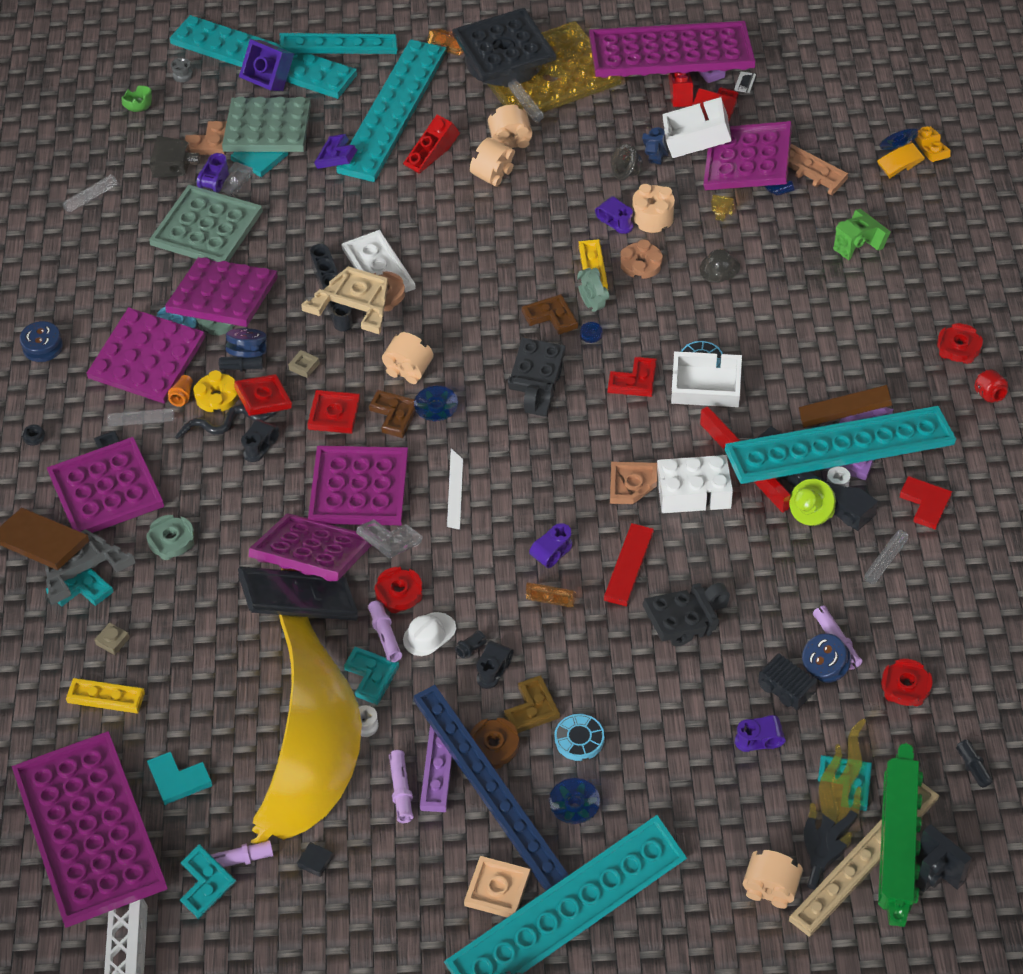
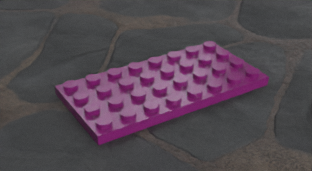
(671, 49)
(88, 829)

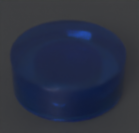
(591, 332)

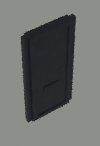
(296, 594)

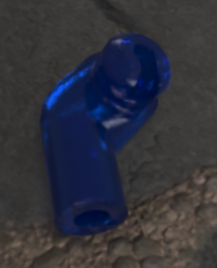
(780, 189)

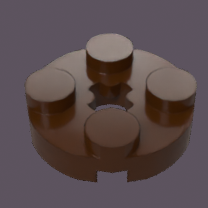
(493, 729)

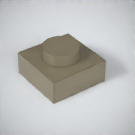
(304, 364)
(112, 638)

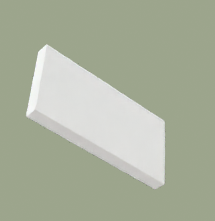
(375, 255)

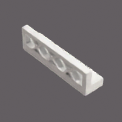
(134, 939)

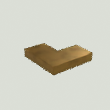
(538, 706)

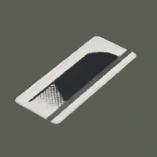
(745, 82)

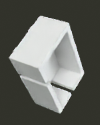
(690, 132)
(701, 383)
(686, 481)

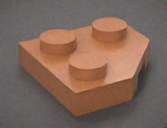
(631, 481)

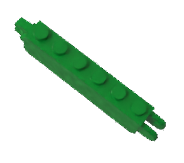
(898, 836)

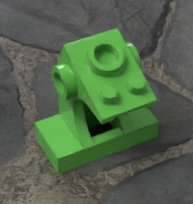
(853, 234)

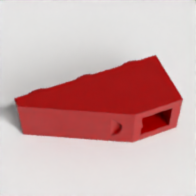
(681, 89)
(432, 144)

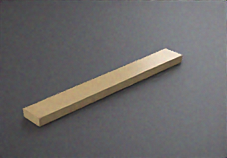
(848, 875)

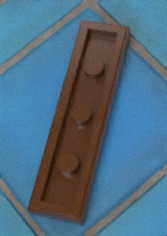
(845, 406)

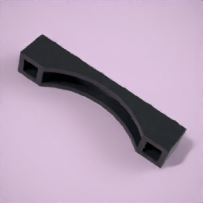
(852, 504)

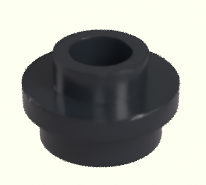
(33, 435)

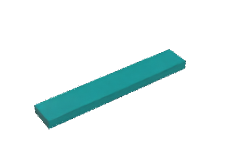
(339, 43)

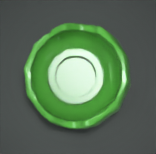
(138, 100)

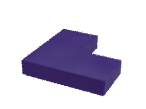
(335, 152)

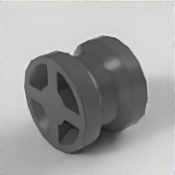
(181, 70)

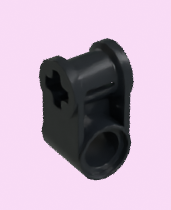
(258, 440)
(493, 664)

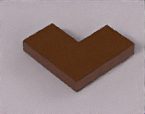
(551, 309)
(398, 409)

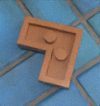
(209, 143)

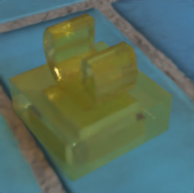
(722, 206)

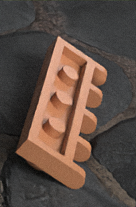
(816, 169)

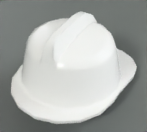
(428, 633)

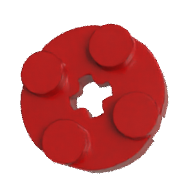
(963, 353)
(401, 600)
(906, 695)

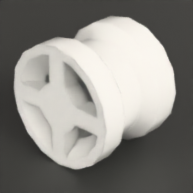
(839, 473)
(370, 724)

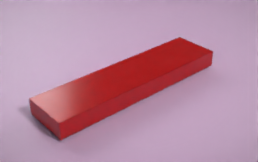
(628, 564)

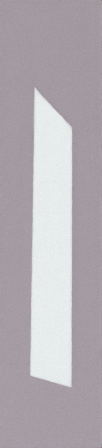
(455, 491)

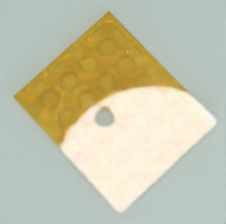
(572, 67)

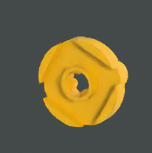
(215, 382)

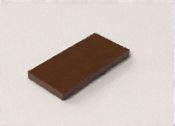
(41, 538)

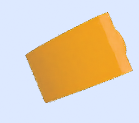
(930, 144)
(900, 159)

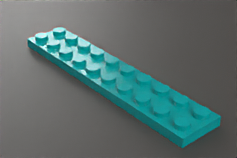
(231, 46)
(393, 109)
(839, 444)
(572, 904)

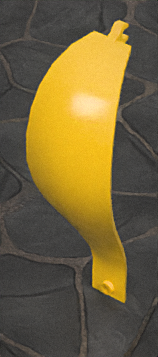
(318, 739)

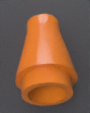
(180, 392)

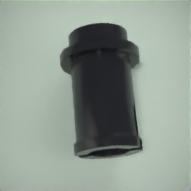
(469, 645)

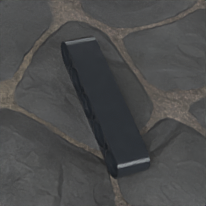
(325, 271)

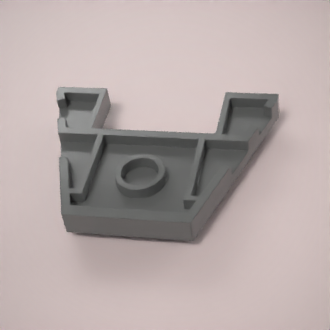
(88, 557)

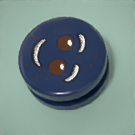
(41, 341)
(246, 342)
(826, 657)

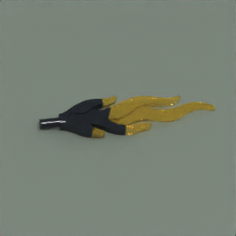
(837, 817)

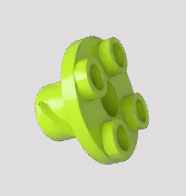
(812, 502)

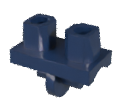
(655, 145)

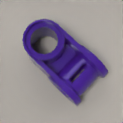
(213, 173)
(615, 215)
(552, 545)
(761, 732)

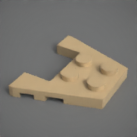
(356, 290)

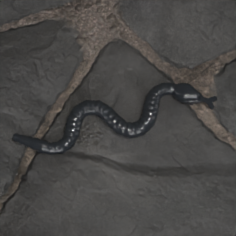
(225, 425)

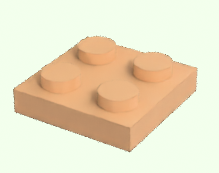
(497, 887)

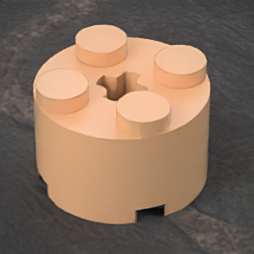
(510, 126)
(492, 161)
(653, 208)
(407, 357)
(772, 878)

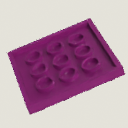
(752, 158)
(221, 292)
(146, 355)
(358, 485)
(105, 486)
(310, 547)

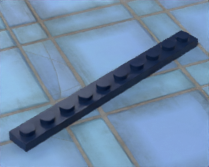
(490, 788)

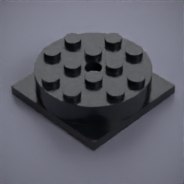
(504, 48)

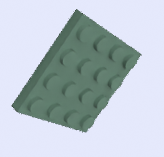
(267, 124)
(206, 225)

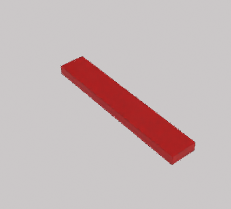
(724, 435)

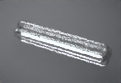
(525, 100)
(89, 193)
(140, 417)
(886, 557)

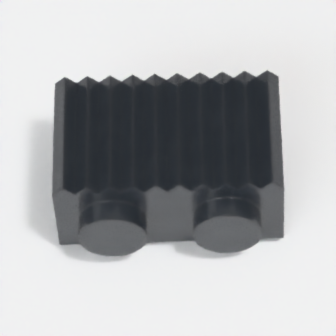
(787, 682)

